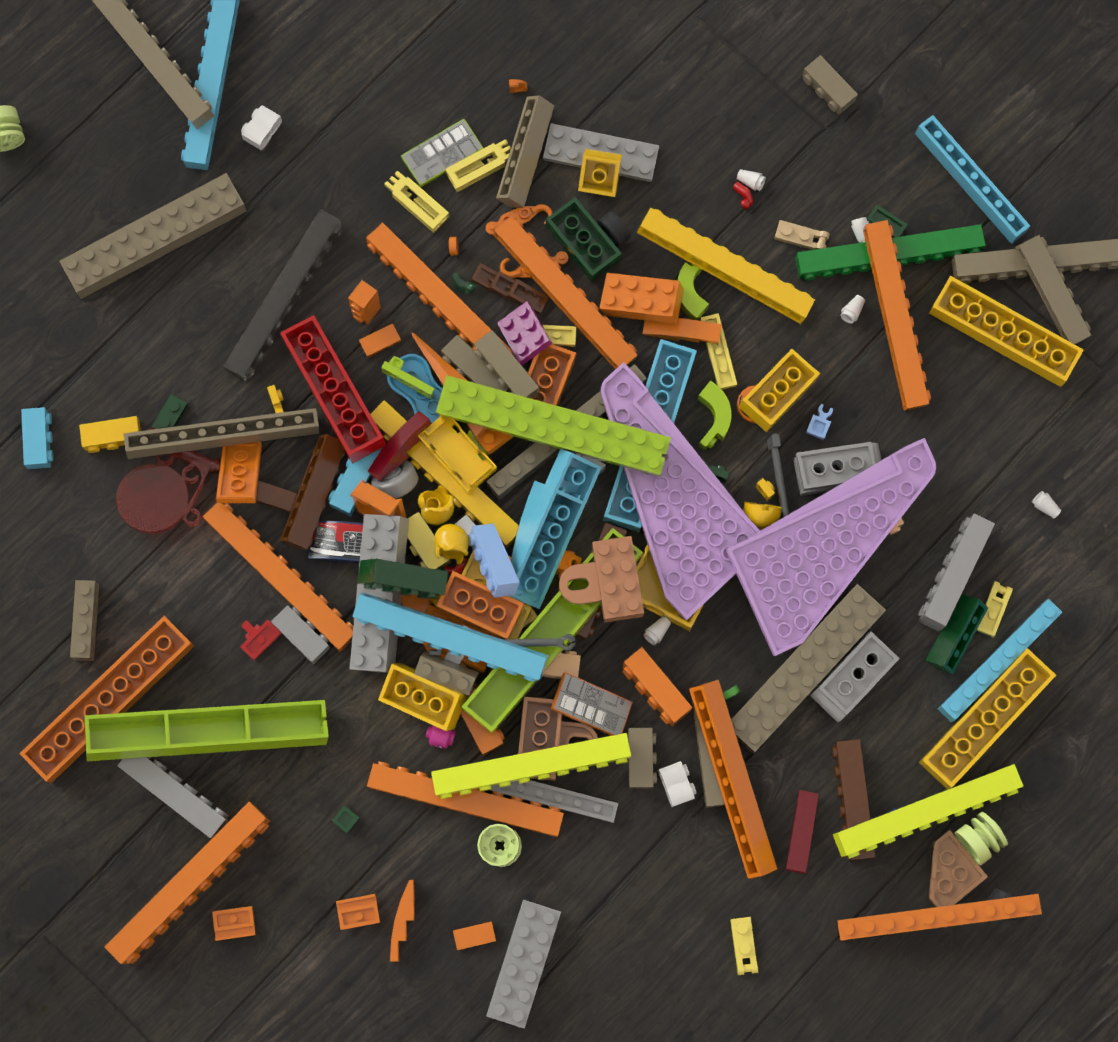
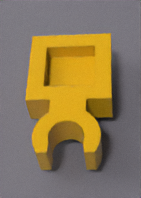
(276, 397)

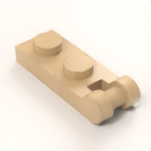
(800, 235)

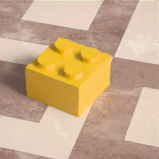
(600, 172)

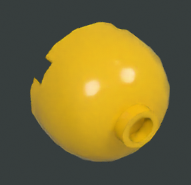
(762, 514)

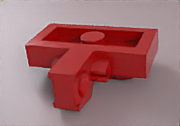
(259, 638)

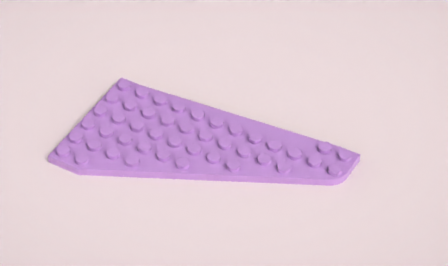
(683, 512)

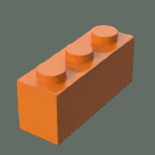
(364, 303)

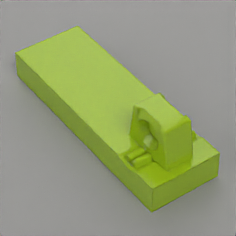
(394, 370)

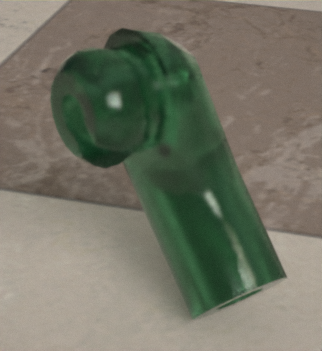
(461, 285)

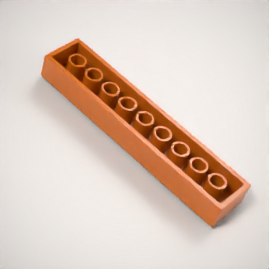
(110, 694)
(187, 884)

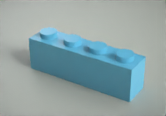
(348, 482)

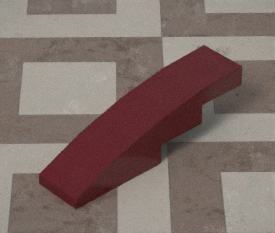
(395, 450)
(802, 832)

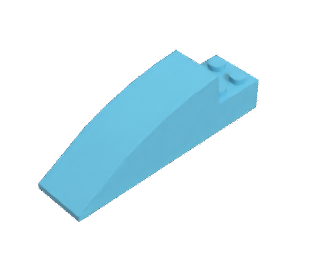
(549, 524)

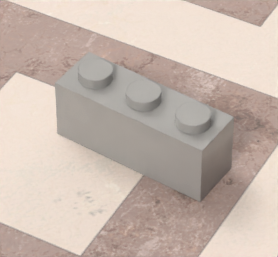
(301, 634)

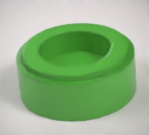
(731, 692)

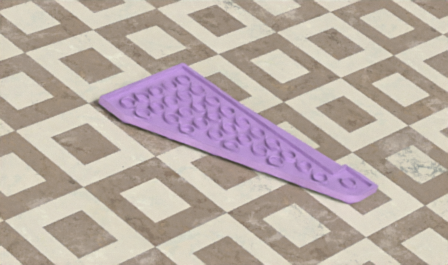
(813, 554)

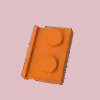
(358, 912)
(234, 923)

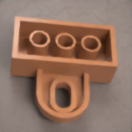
(610, 579)
(544, 729)

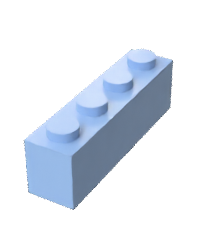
(493, 560)

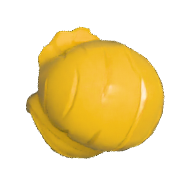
(436, 506)
(451, 542)

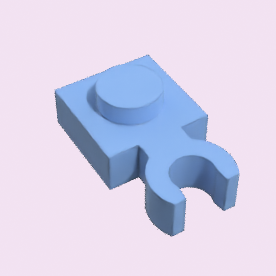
(819, 425)

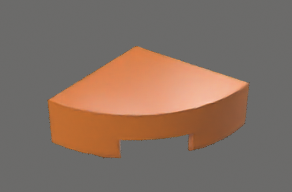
(517, 86)

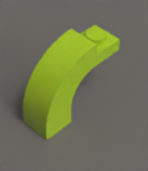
(691, 302)
(719, 405)

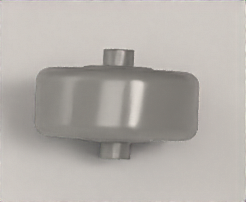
(399, 481)

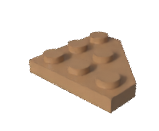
(952, 871)

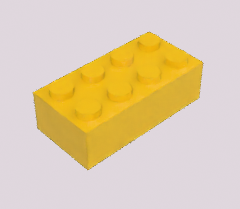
(779, 390)
(422, 697)

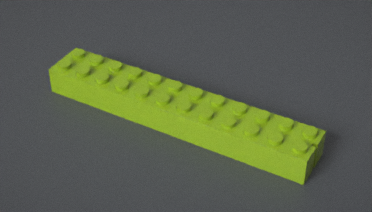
(553, 426)
(502, 691)
(205, 730)

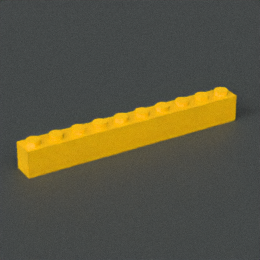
(726, 265)
(476, 504)

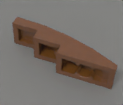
(509, 288)
(275, 497)

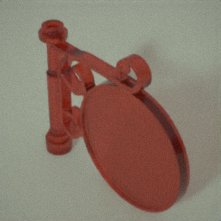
(156, 496)

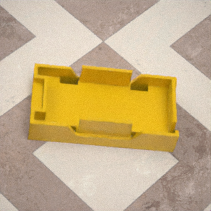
(457, 453)

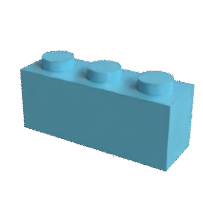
(36, 438)

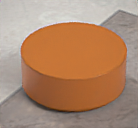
(453, 246)

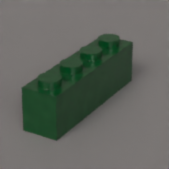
(957, 634)

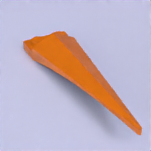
(488, 439)

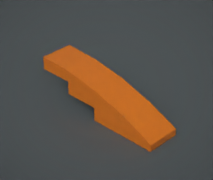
(684, 330)
(405, 913)

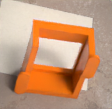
(376, 502)

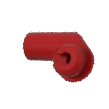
(746, 194)
(459, 568)

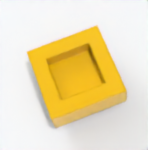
(765, 489)

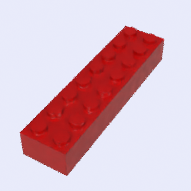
(333, 389)

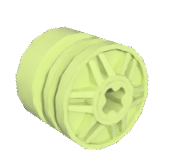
(10, 130)
(981, 838)
(488, 845)

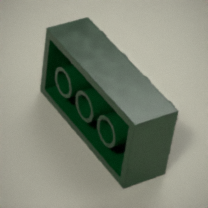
(573, 224)
(402, 578)

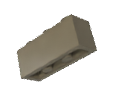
(829, 85)
(446, 673)
(642, 758)

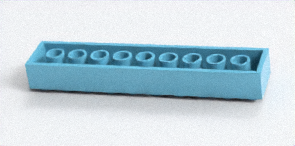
(666, 386)

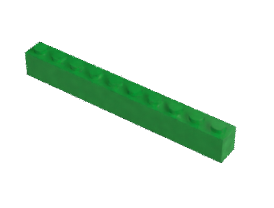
(910, 248)

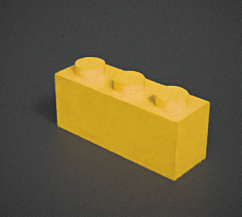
(107, 433)

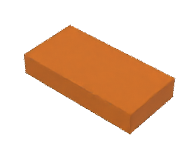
(380, 340)
(474, 935)

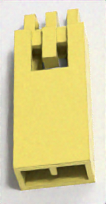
(472, 169)
(422, 207)

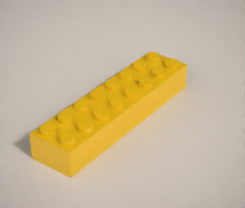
(1006, 331)
(987, 719)

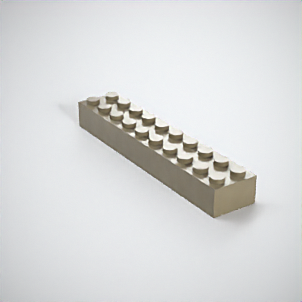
(153, 236)
(806, 668)

